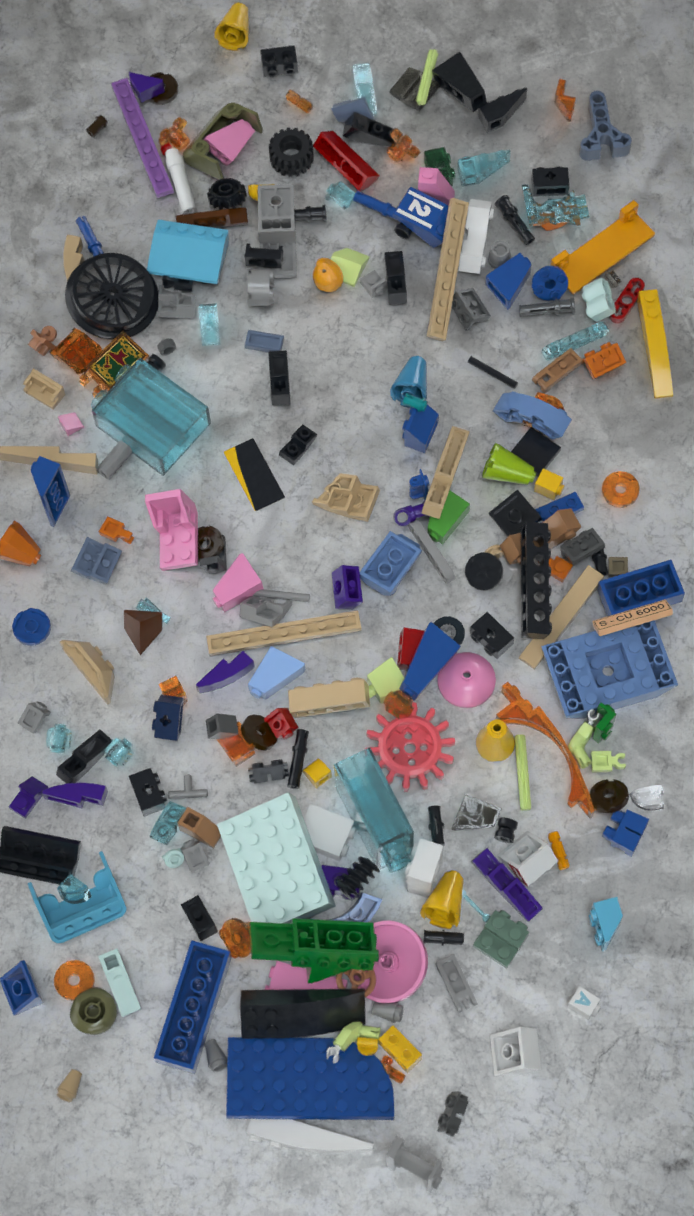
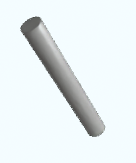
(282, 595)

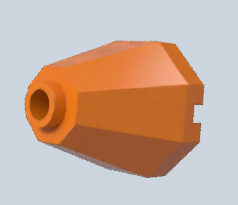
(18, 546)

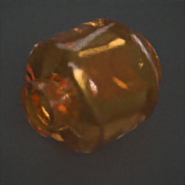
(398, 704)

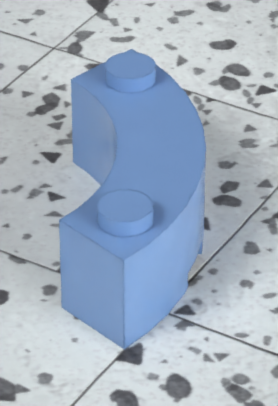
(543, 416)
(362, 910)

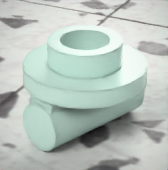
(173, 858)

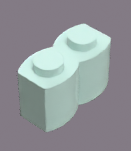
(598, 299)

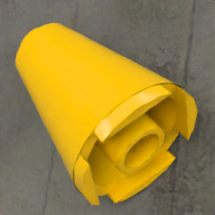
(234, 28)
(495, 741)
(445, 901)

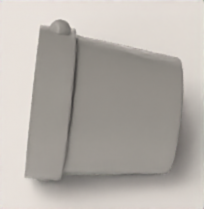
(499, 254)

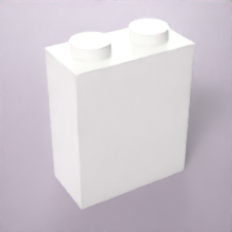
(329, 832)

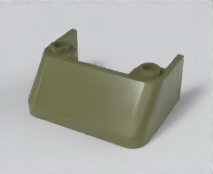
(196, 152)

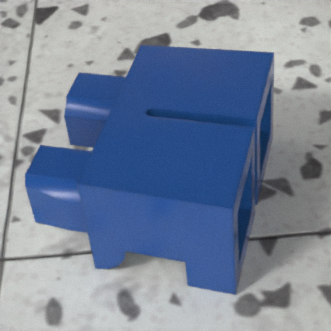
(629, 831)

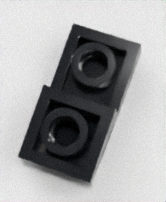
(298, 445)

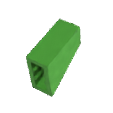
(452, 515)

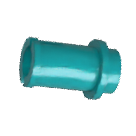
(415, 402)

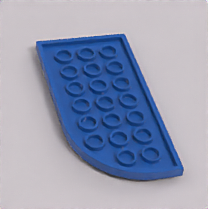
(298, 1082)

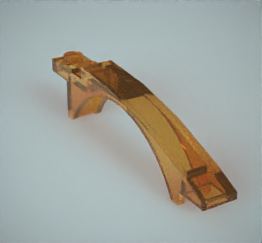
(521, 713)

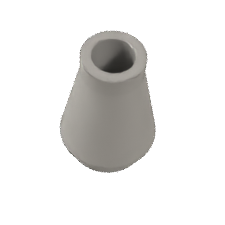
(390, 1011)
(216, 1059)

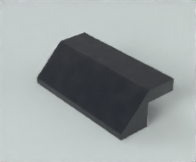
(38, 855)

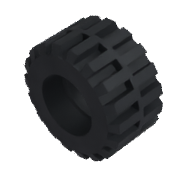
(288, 140)

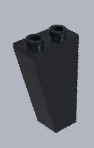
(460, 82)

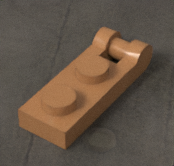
(557, 370)

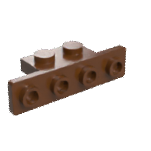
(216, 218)

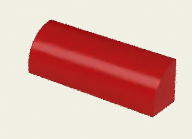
(345, 160)

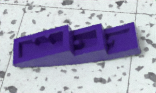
(507, 885)

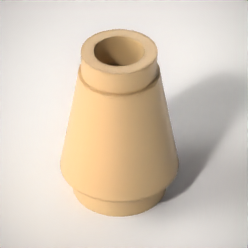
(68, 1088)

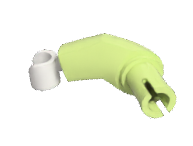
(581, 738)
(350, 1034)

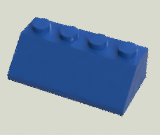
(51, 487)

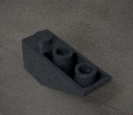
(499, 111)
(367, 131)

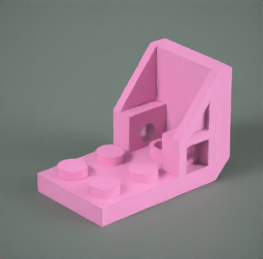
(177, 522)

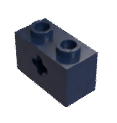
(173, 708)

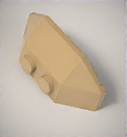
(92, 666)

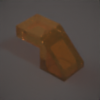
(564, 103)

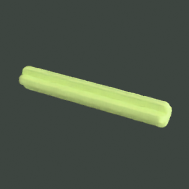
(426, 77)
(522, 771)

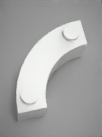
(474, 242)

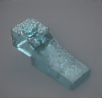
(364, 84)

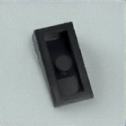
(199, 918)

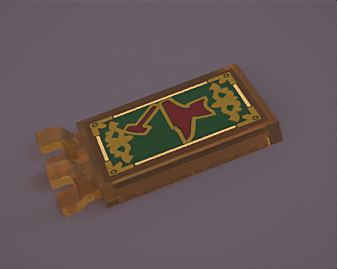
(110, 360)

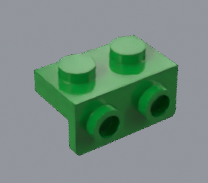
(604, 727)

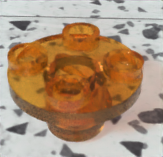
(175, 135)
(401, 146)
(236, 937)

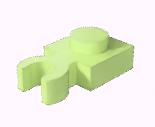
(603, 761)

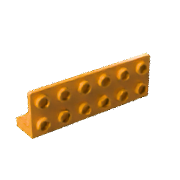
(604, 249)

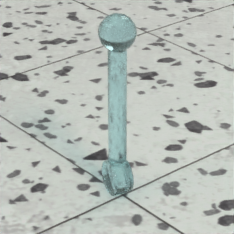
(485, 916)

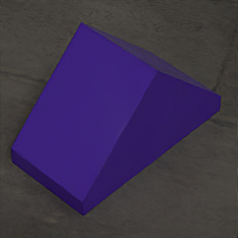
(146, 86)

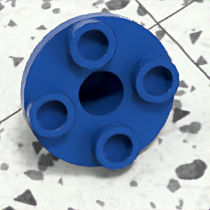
(549, 283)

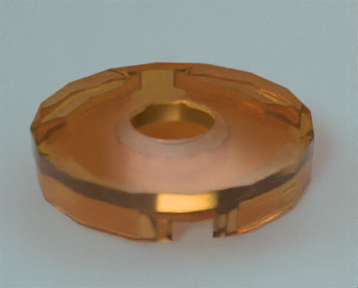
(622, 479)
(70, 969)

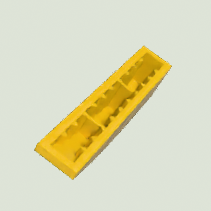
(655, 342)

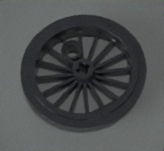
(148, 302)

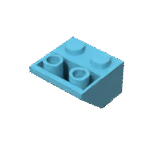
(606, 919)

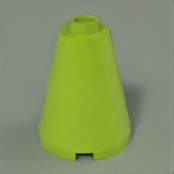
(507, 467)

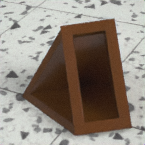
(142, 627)

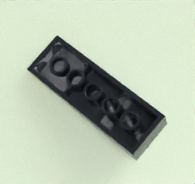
(299, 1012)

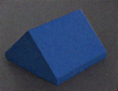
(20, 988)

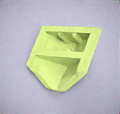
(351, 264)

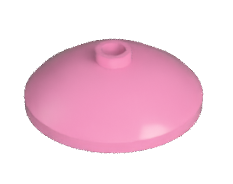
(467, 691)

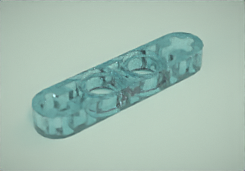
(575, 340)

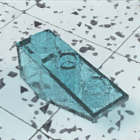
(478, 168)

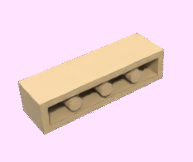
(329, 698)

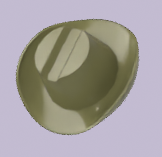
(93, 1011)

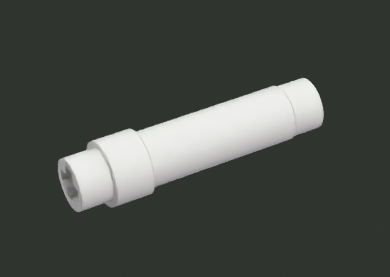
(177, 170)

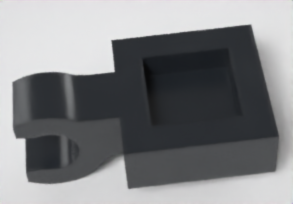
(179, 284)

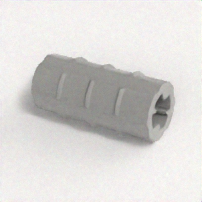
(114, 460)

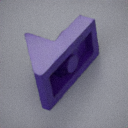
(28, 797)

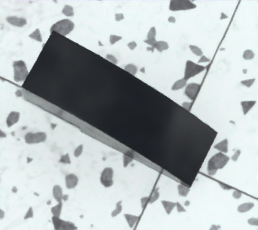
(395, 277)
(279, 378)
(83, 758)

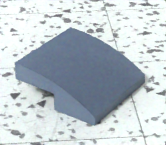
(96, 561)

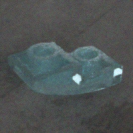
(166, 825)

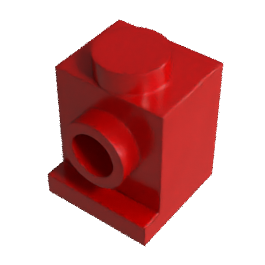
(281, 723)

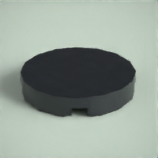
(484, 571)

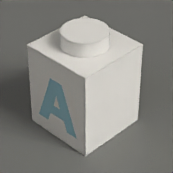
(584, 1003)

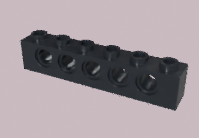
(529, 588)

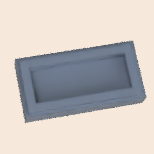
(263, 341)

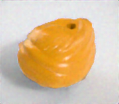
(331, 278)

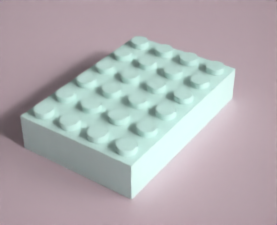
(276, 862)

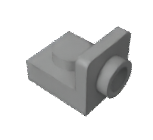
(374, 284)
(33, 716)
(194, 855)

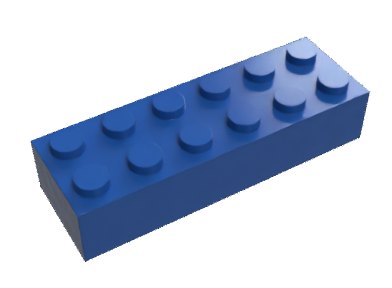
(192, 1007)

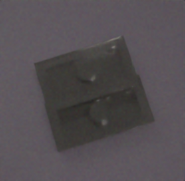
(407, 88)

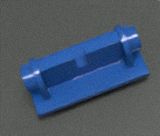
(419, 486)

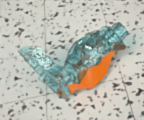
(564, 210)

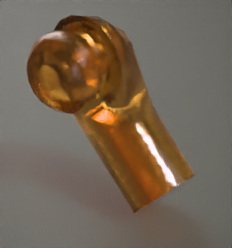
(392, 1072)

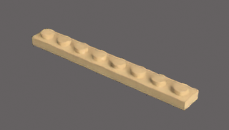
(447, 269)
(283, 633)

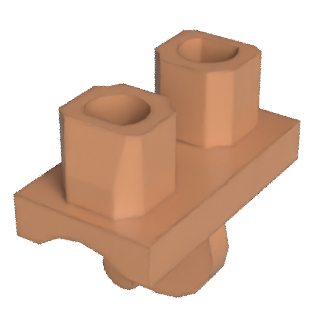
(42, 342)

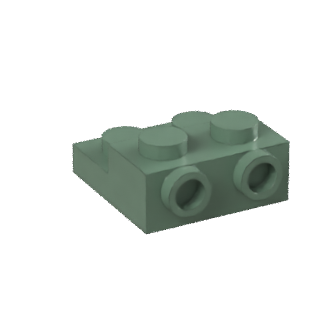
(501, 938)

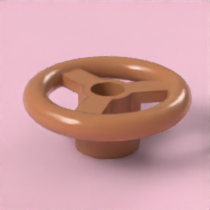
(362, 975)

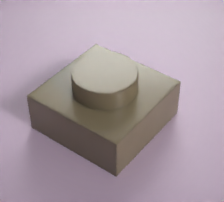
(617, 566)

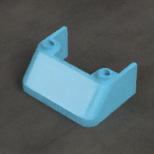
(71, 920)

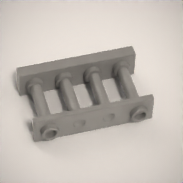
(399, 1157)

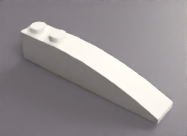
(303, 1137)

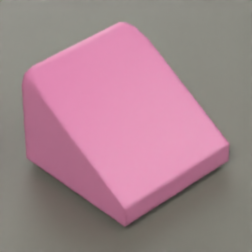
(70, 423)

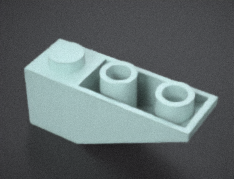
(119, 982)

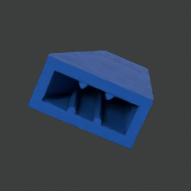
(509, 279)

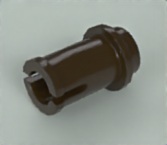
(97, 125)

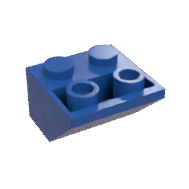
(420, 428)

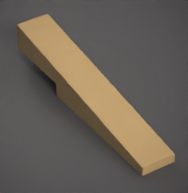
(69, 461)
(445, 472)
(564, 614)

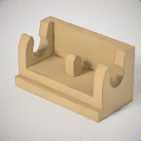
(43, 389)

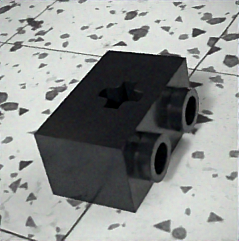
(550, 181)
(489, 626)
(148, 802)

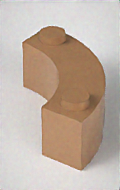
(562, 526)

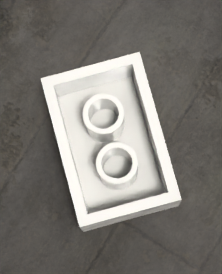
(425, 867)

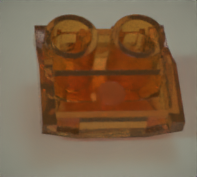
(76, 350)

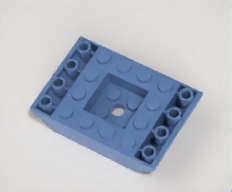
(633, 654)

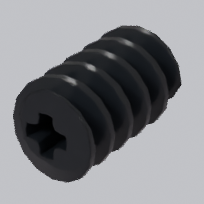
(356, 877)

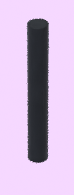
(491, 371)

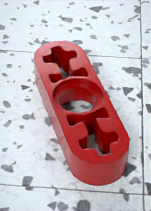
(627, 292)

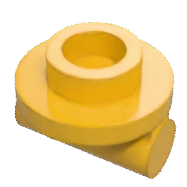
(367, 1046)

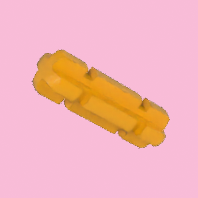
(558, 850)

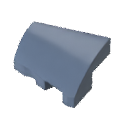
(345, 109)

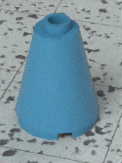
(411, 380)

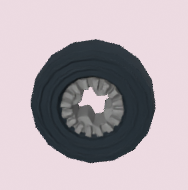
(454, 625)

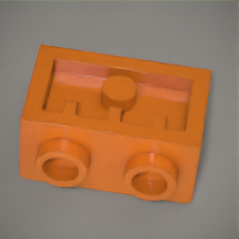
(603, 360)

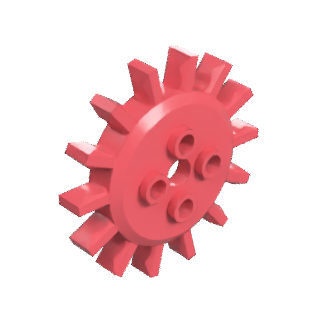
(422, 734)

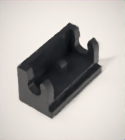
(263, 257)

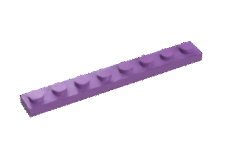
(142, 138)

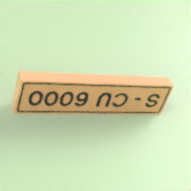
(632, 617)

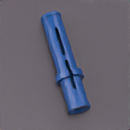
(370, 202)
(94, 245)

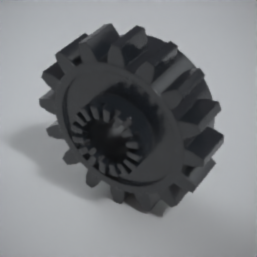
(226, 193)

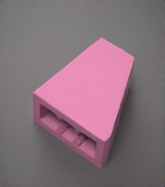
(229, 141)
(435, 185)
(236, 584)

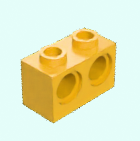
(400, 1049)

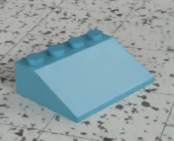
(188, 251)

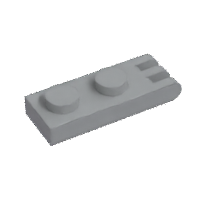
(456, 982)

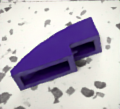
(226, 673)
(76, 794)

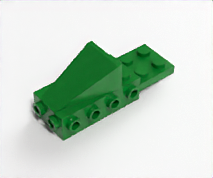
(318, 945)

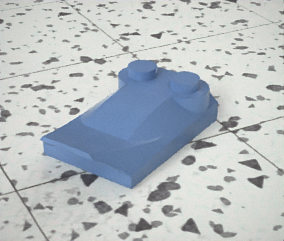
(390, 563)

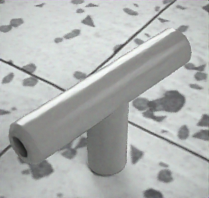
(187, 792)

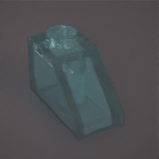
(209, 324)

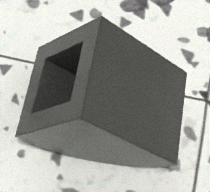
(221, 726)

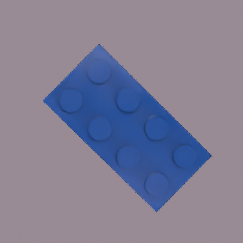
(641, 588)

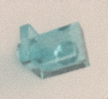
(340, 194)

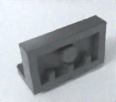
(469, 307)
(582, 546)

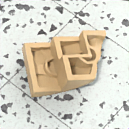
(348, 497)

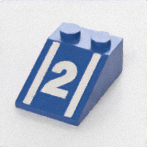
(423, 216)

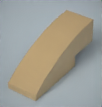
(72, 254)

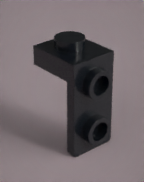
(215, 563)

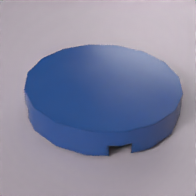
(31, 627)

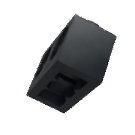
(275, 61)

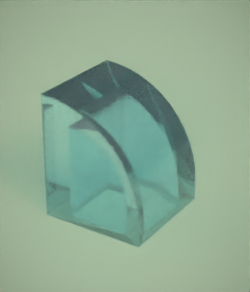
(73, 890)

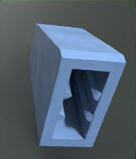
(274, 673)

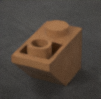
(199, 827)

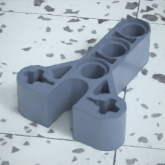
(617, 141)

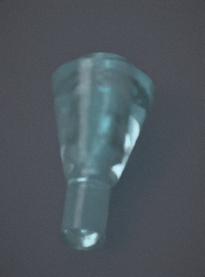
(147, 605)

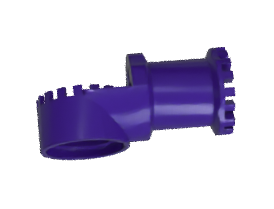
(412, 514)

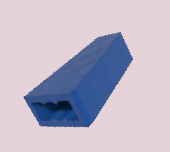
(429, 659)

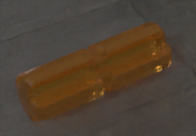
(296, 99)

